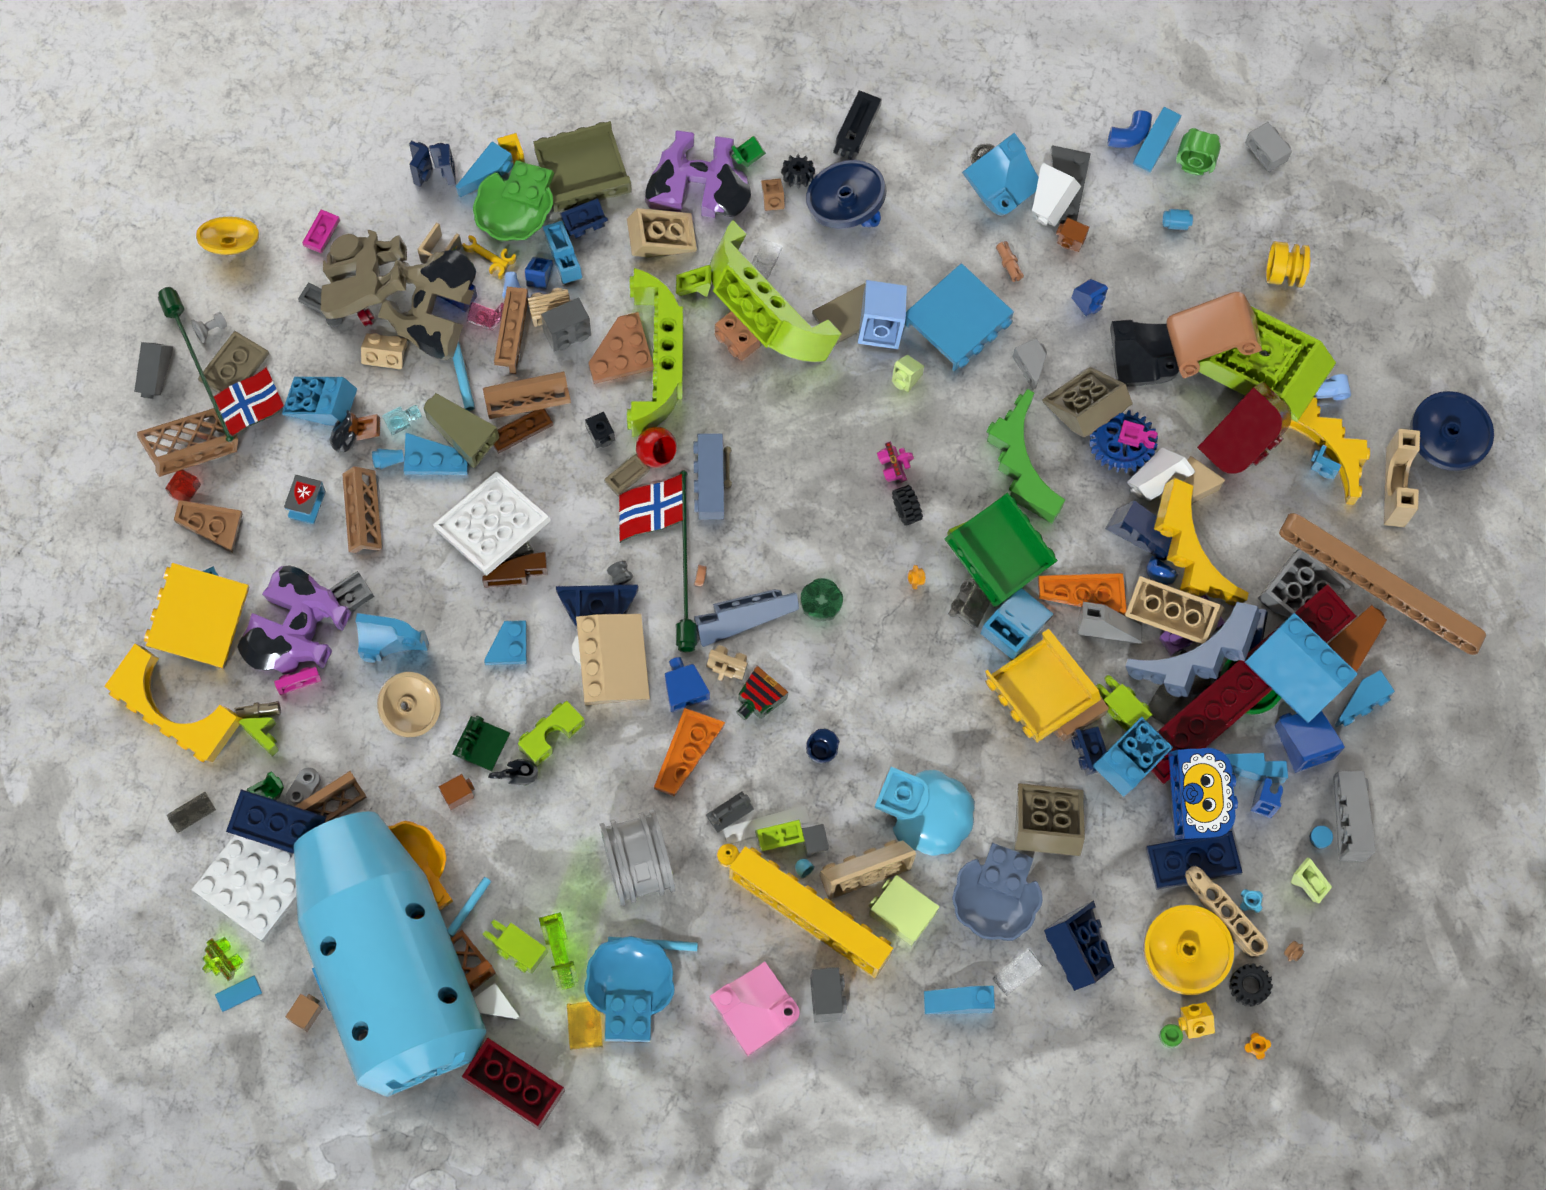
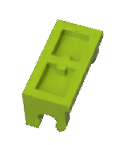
(779, 835)

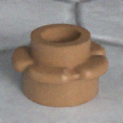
(1294, 951)

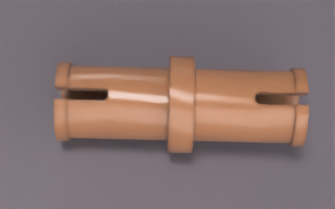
(1009, 261)

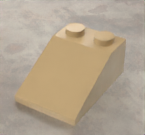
(660, 233)

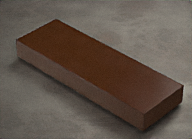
(522, 429)

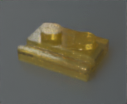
(584, 1026)

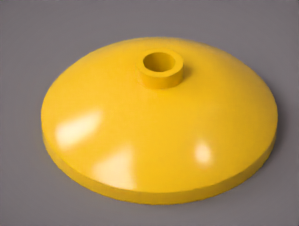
(227, 235)

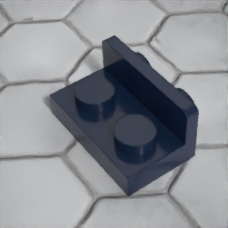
(443, 159)

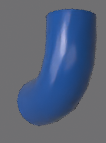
(1133, 134)

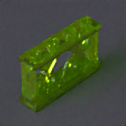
(555, 934)

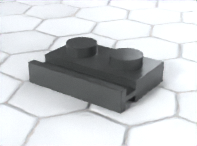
(352, 591)

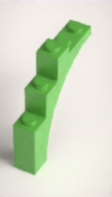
(1014, 461)

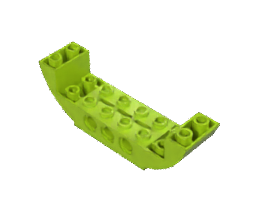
(762, 307)
(666, 355)

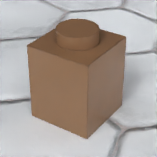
(304, 1012)

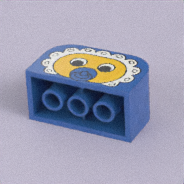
(1201, 793)

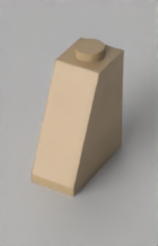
(1203, 480)

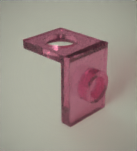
(484, 316)

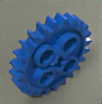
(1103, 442)

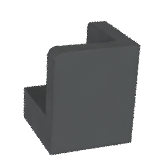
(814, 839)

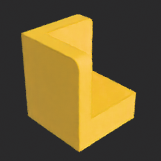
(512, 145)

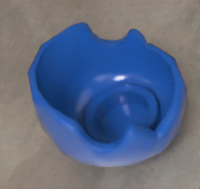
(1160, 572)

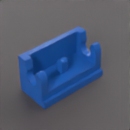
(1265, 801)

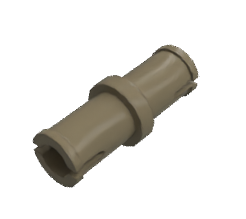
(258, 710)

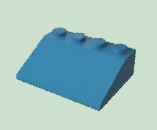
(1301, 668)

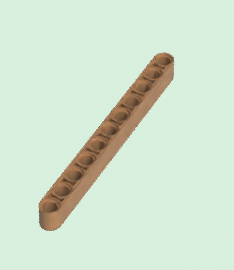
(1382, 584)

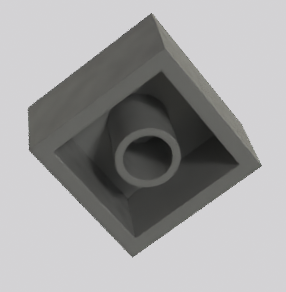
(566, 324)
(826, 994)

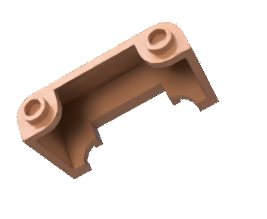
(1212, 330)

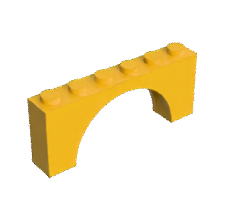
(133, 685)

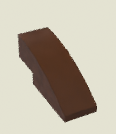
(516, 570)

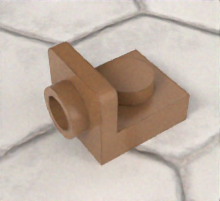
(773, 194)

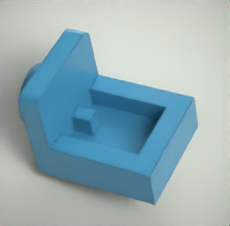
(1323, 465)

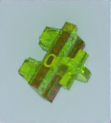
(218, 962)

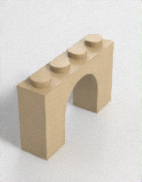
(1399, 500)

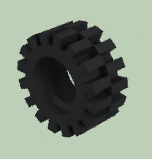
(907, 505)
(1260, 975)

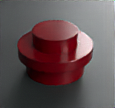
(366, 317)

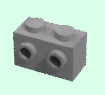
(1268, 146)

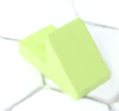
(1311, 881)

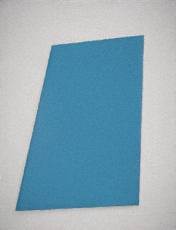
(238, 993)

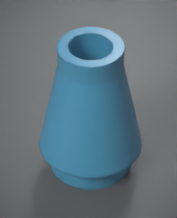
(384, 457)

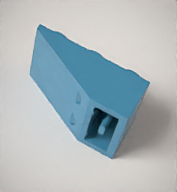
(320, 399)
(1016, 623)
(1132, 757)

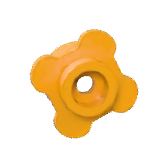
(916, 577)
(1251, 1046)

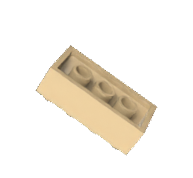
(1174, 610)

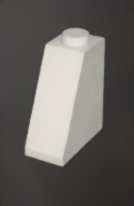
(1053, 194)
(1159, 470)

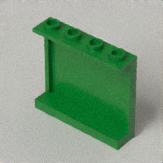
(1001, 549)

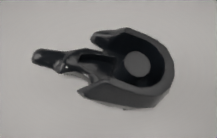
(340, 438)
(521, 772)

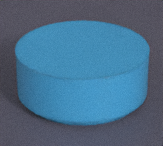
(1321, 837)

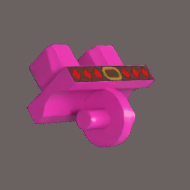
(889, 454)

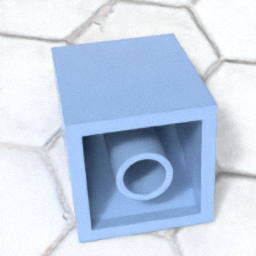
(882, 314)

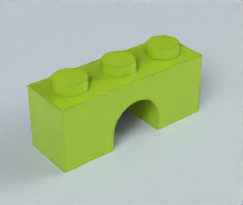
(563, 719)

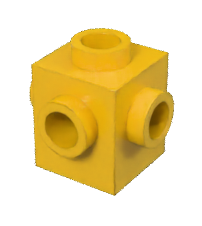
(1196, 1020)

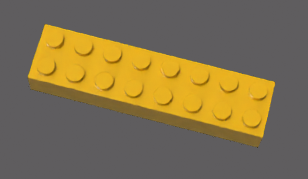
(810, 911)

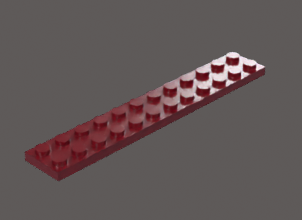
(1241, 687)

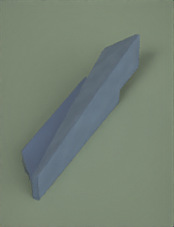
(742, 614)

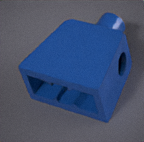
(684, 685)

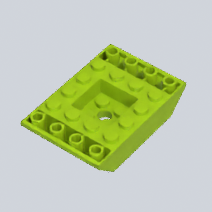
(1292, 370)

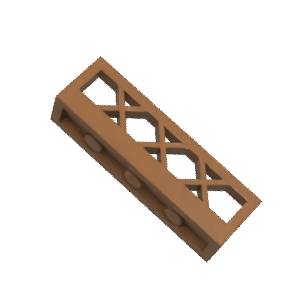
(511, 328)
(525, 392)
(357, 507)
(330, 793)

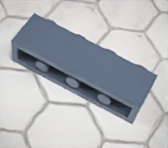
(710, 476)

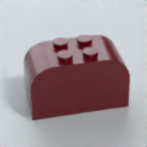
(1248, 431)

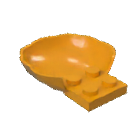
(427, 854)

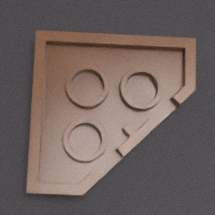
(621, 351)

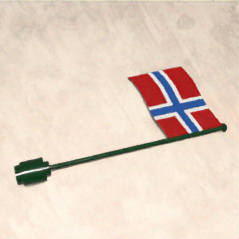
(240, 403)
(654, 509)

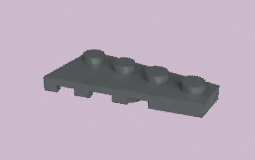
(1076, 165)

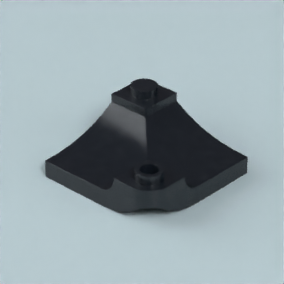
(1142, 353)

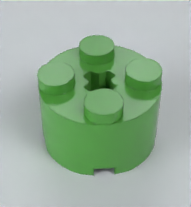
(1198, 152)

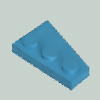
(431, 458)

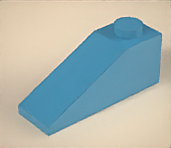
(491, 161)
(960, 1000)

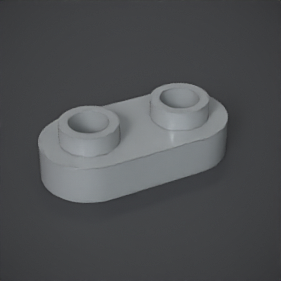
(303, 787)

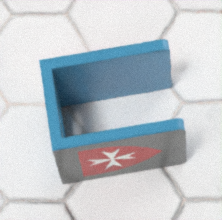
(304, 499)

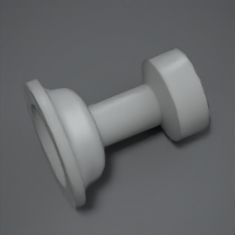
(202, 329)

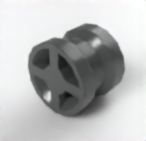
(619, 573)

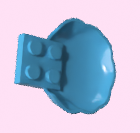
(628, 985)

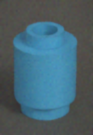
(1177, 219)

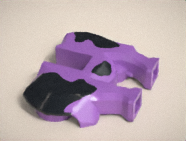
(725, 186)
(282, 647)

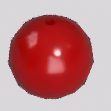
(656, 447)

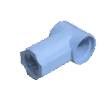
(1335, 387)

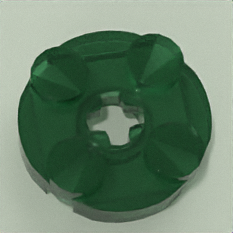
(823, 611)

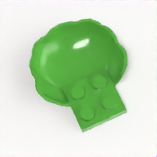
(514, 206)

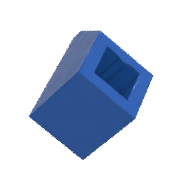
(1090, 296)

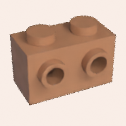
(736, 336)

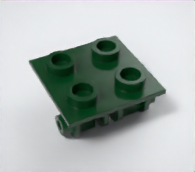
(481, 743)

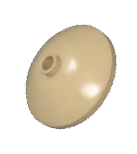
(420, 700)

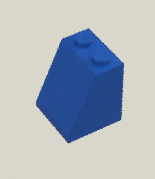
(1308, 742)

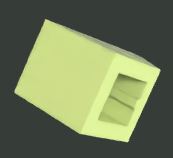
(906, 373)

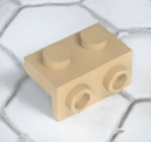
(383, 351)

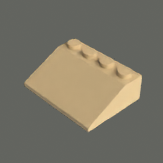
(612, 658)
(867, 869)

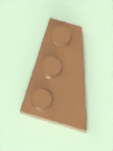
(211, 522)

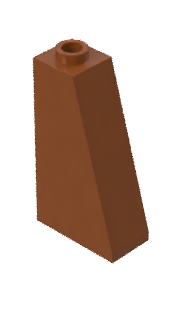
(1359, 637)

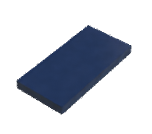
(271, 821)
(1213, 855)

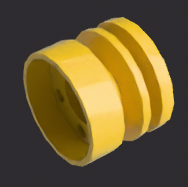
(1292, 264)

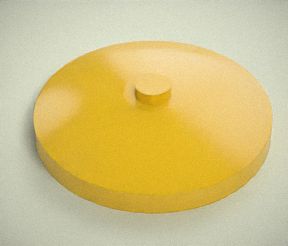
(1188, 949)

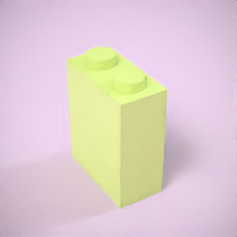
(903, 909)

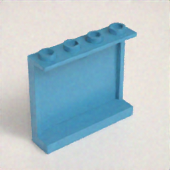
(959, 316)

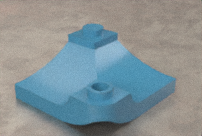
(1003, 176)
(385, 635)

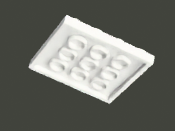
(491, 523)
(250, 885)

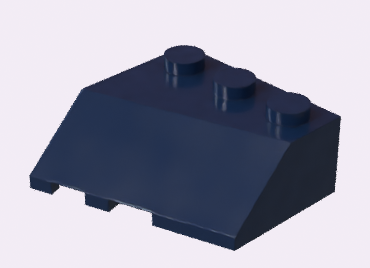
(1080, 946)

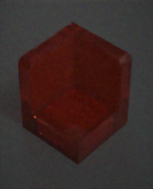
(183, 486)

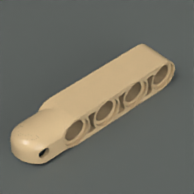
(1200, 884)

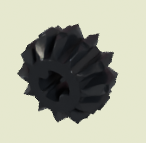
(796, 164)

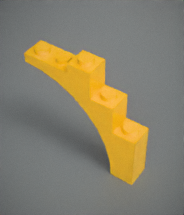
(1345, 451)
(1176, 521)

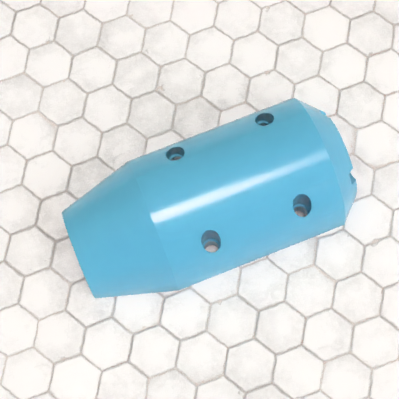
(387, 968)

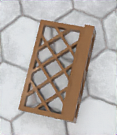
(194, 453)

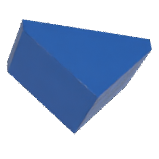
(538, 272)

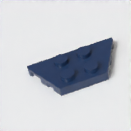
(596, 599)

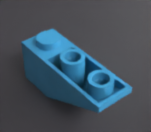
(1369, 693)

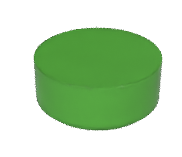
(1171, 1035)

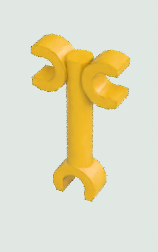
(499, 263)

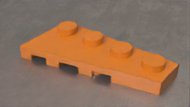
(1091, 588)
(689, 744)

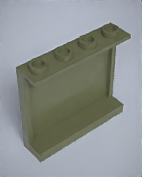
(583, 165)

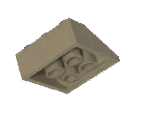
(1088, 401)
(1049, 819)

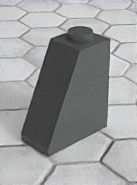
(152, 368)

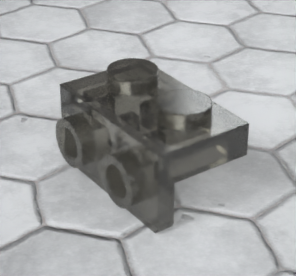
(970, 604)

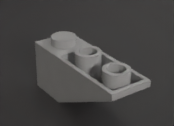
(1104, 622)

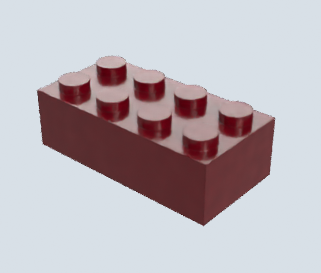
(513, 1083)

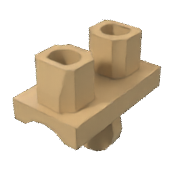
(727, 665)

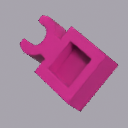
(1133, 435)

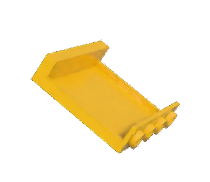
(196, 615)
(1043, 687)

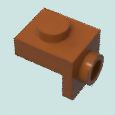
(365, 427)

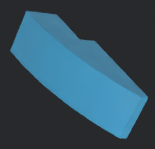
(1157, 139)
(562, 252)
(1256, 768)

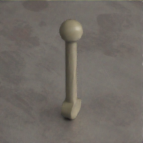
(727, 483)

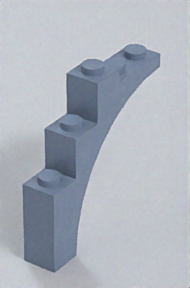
(1206, 660)

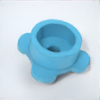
(1256, 896)

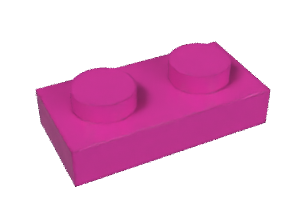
(321, 231)
(305, 677)

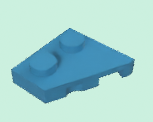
(509, 645)

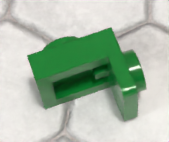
(748, 152)
(269, 787)

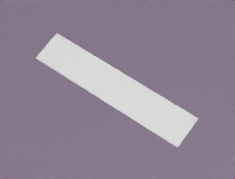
(747, 829)

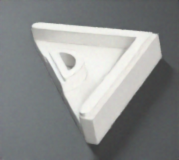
(494, 1003)

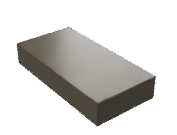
(626, 475)

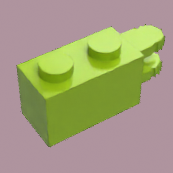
(1123, 704)
(517, 946)

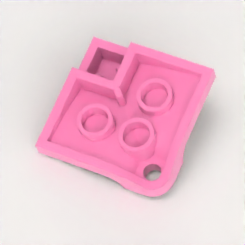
(755, 1008)

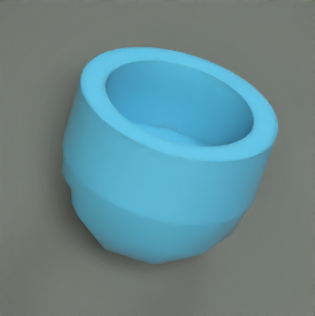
(804, 867)

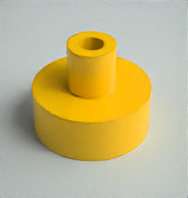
(723, 857)

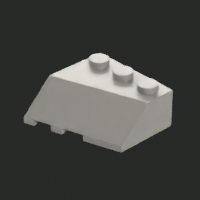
(1298, 582)

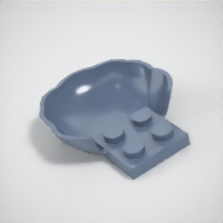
(996, 896)

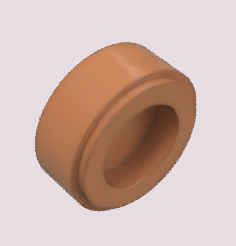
(700, 575)

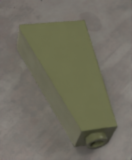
(462, 429)

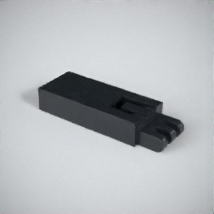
(857, 121)

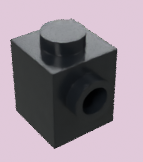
(600, 430)

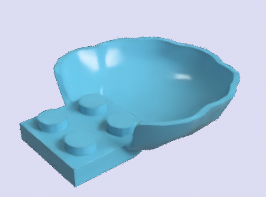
(930, 810)

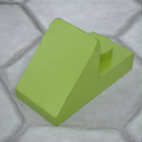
(694, 281)
(257, 729)

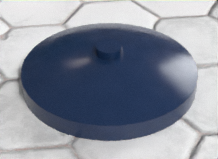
(846, 194)
(1453, 430)

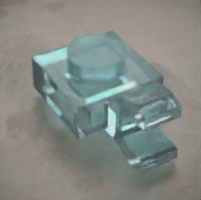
(398, 419)

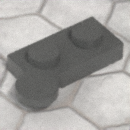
(312, 298)

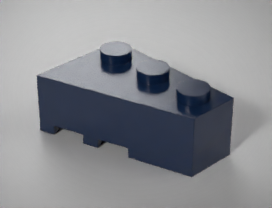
(1137, 526)

